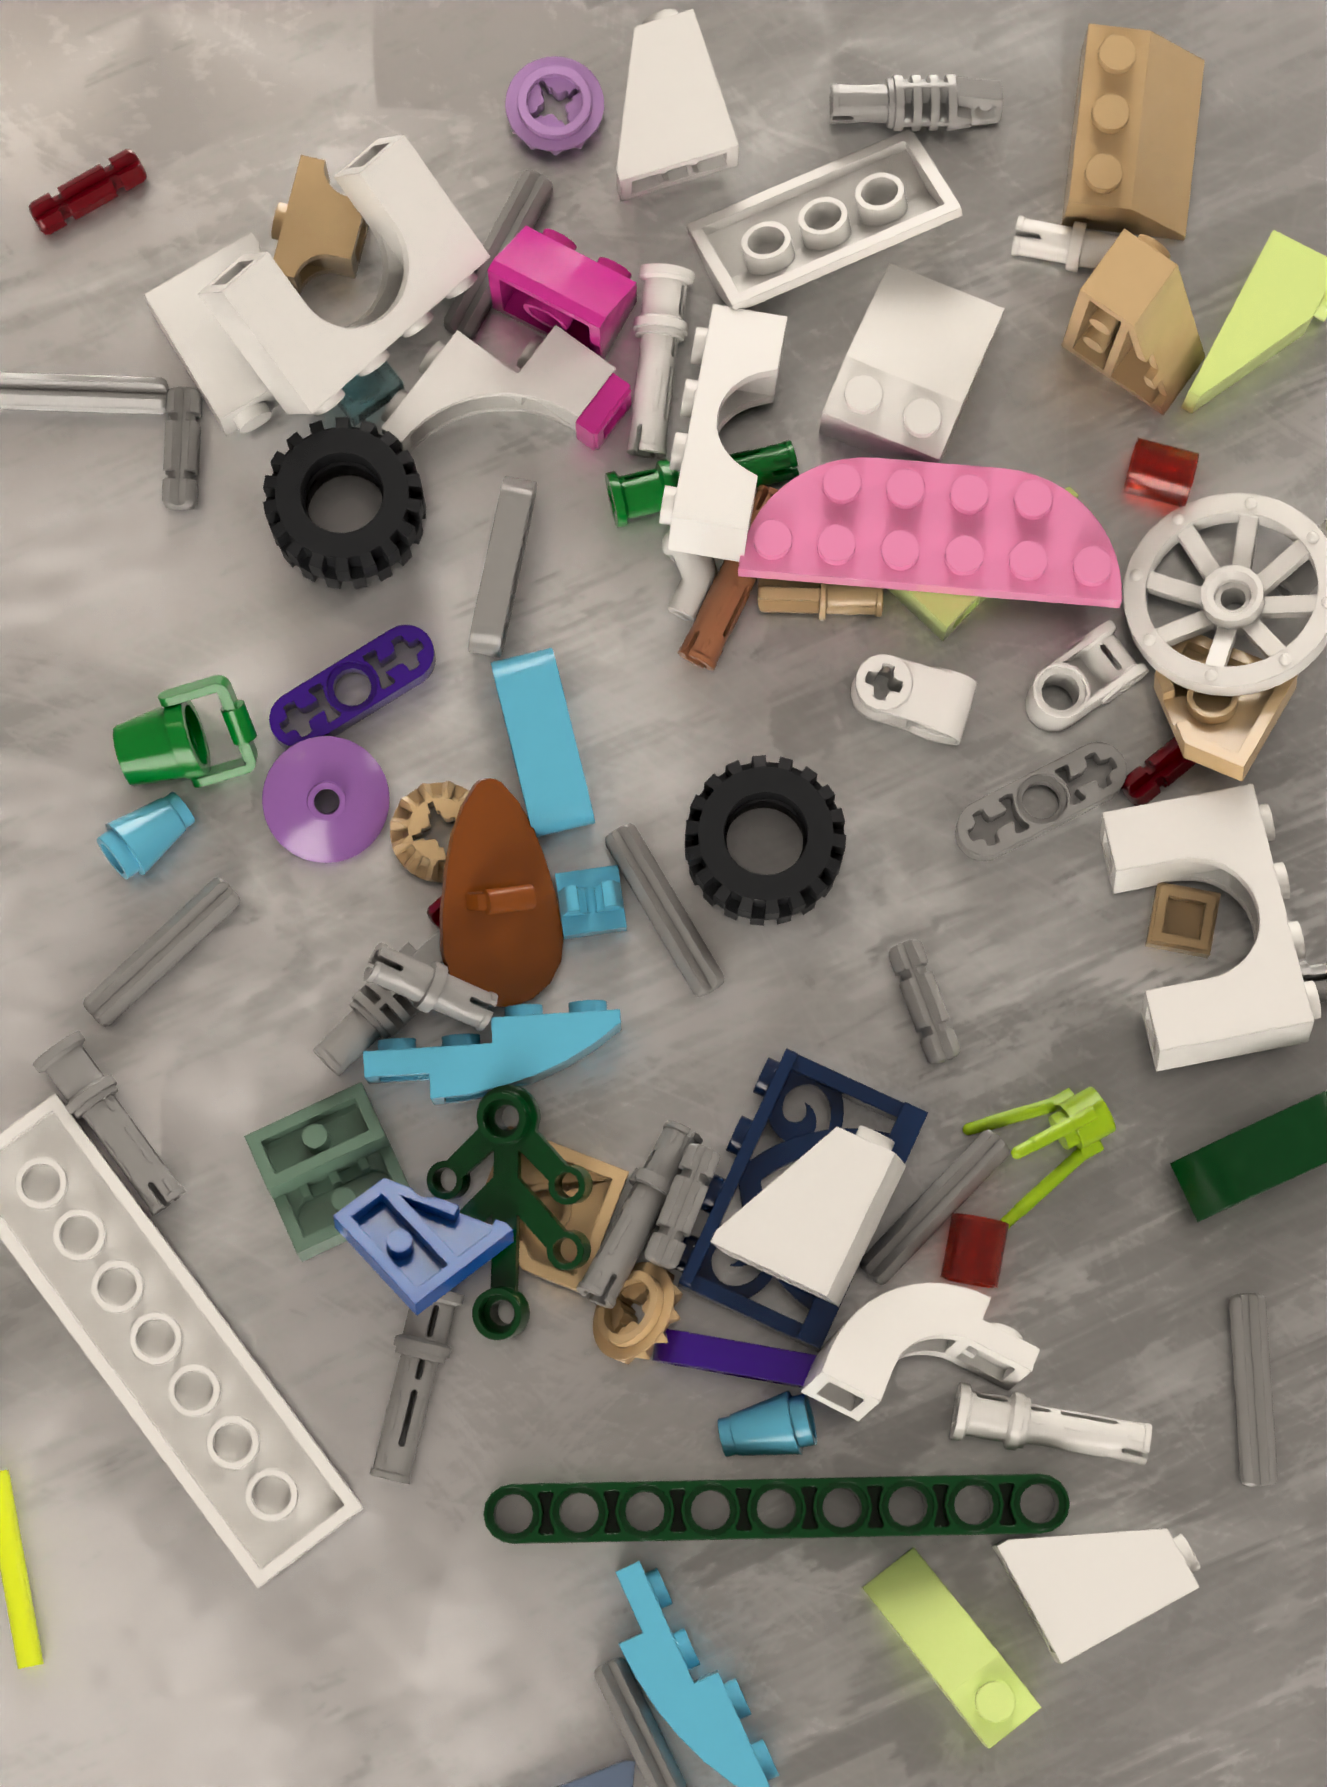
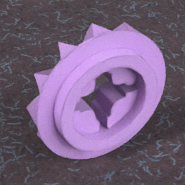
(563, 80)

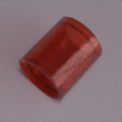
(1161, 472)
(974, 1250)

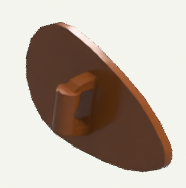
(498, 899)

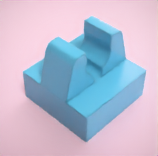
(591, 902)

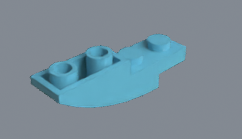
(522, 1051)
(699, 1711)

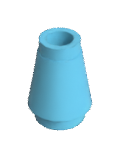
(144, 835)
(770, 1427)

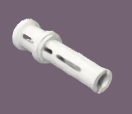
(659, 331)
(1020, 1422)

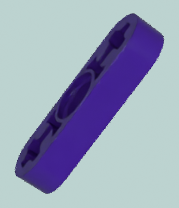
(400, 676)
(734, 1358)

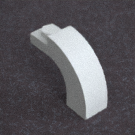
(911, 1321)

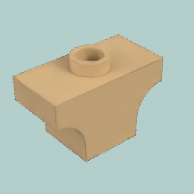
(317, 228)

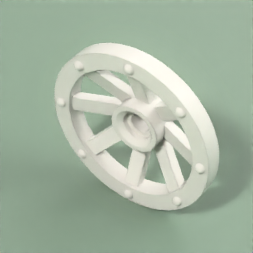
(1226, 586)

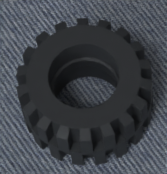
(334, 454)
(772, 787)

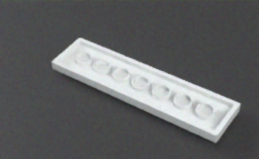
(164, 1346)

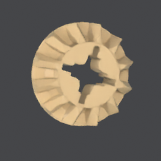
(411, 819)
(618, 1328)

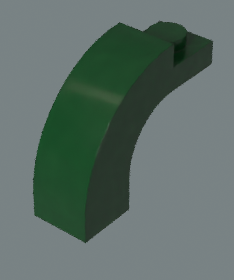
(1255, 1158)

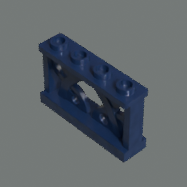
(799, 1137)

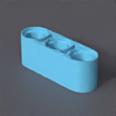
(543, 742)

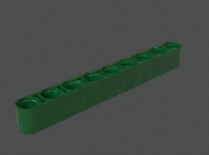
(807, 1494)

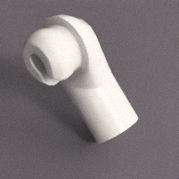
(697, 577)

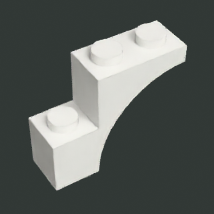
(464, 379)

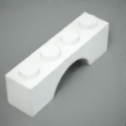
(714, 493)

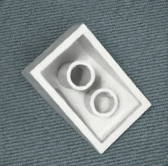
(910, 368)

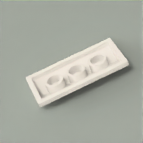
(822, 221)

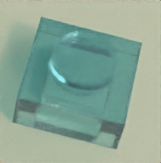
(369, 393)

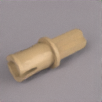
(818, 598)

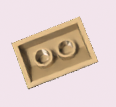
(1133, 133)

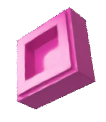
(604, 412)

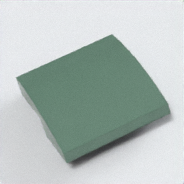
(322, 1163)

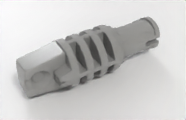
(919, 102)
(373, 1015)

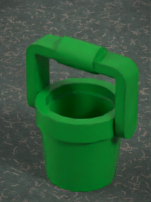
(172, 741)

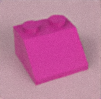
(550, 284)

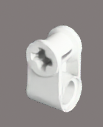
(1091, 672)
(922, 700)

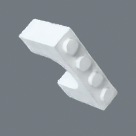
(425, 258)
(1223, 843)

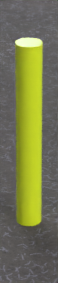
(16, 1581)

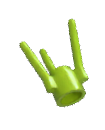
(1077, 1122)

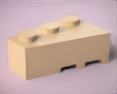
(1137, 322)

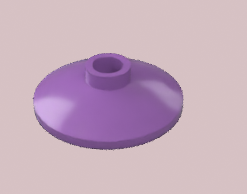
(321, 765)

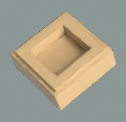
(1183, 919)

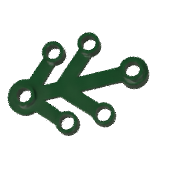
(511, 1199)

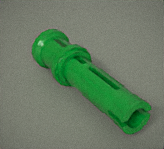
(643, 491)

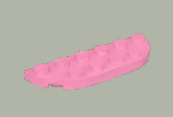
(934, 533)

